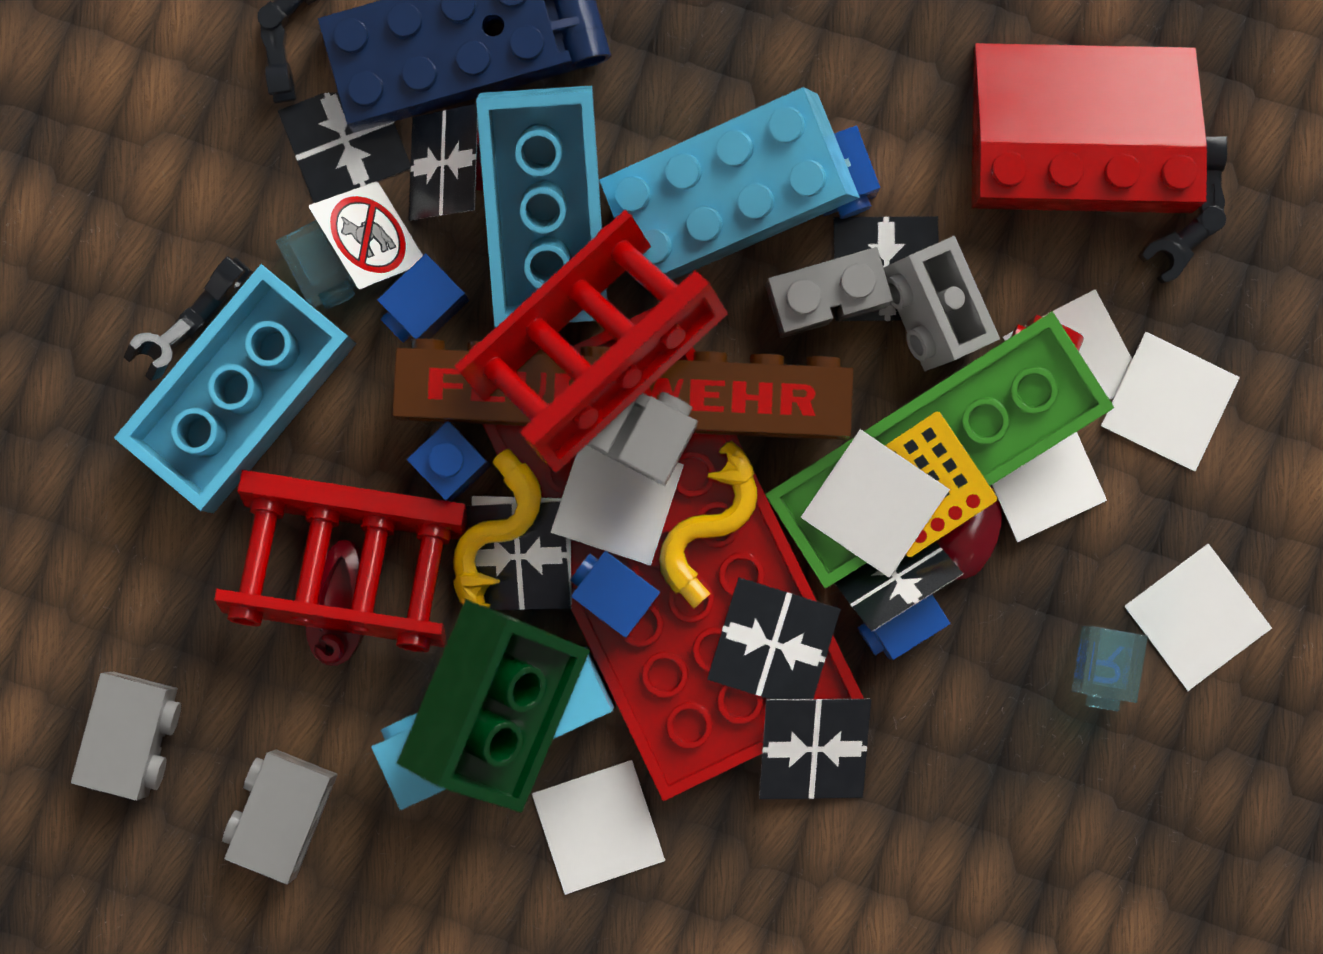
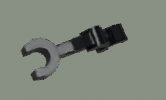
(273, 20)
(1209, 220)
(223, 283)

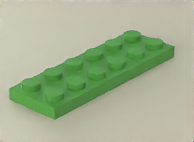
(1000, 409)

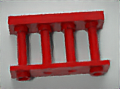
(620, 374)
(324, 507)

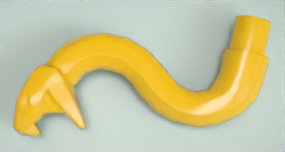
(527, 492)
(672, 558)

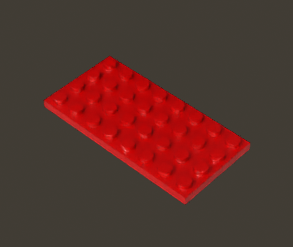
(660, 672)

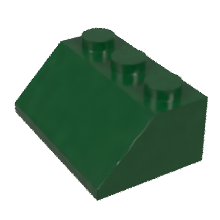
(492, 707)

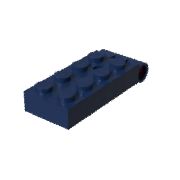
(434, 53)

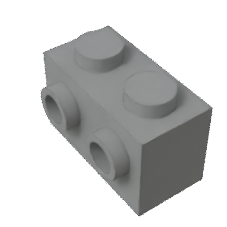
(939, 304)

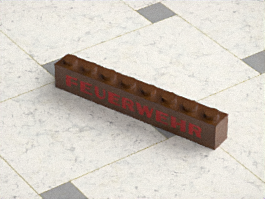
(724, 396)

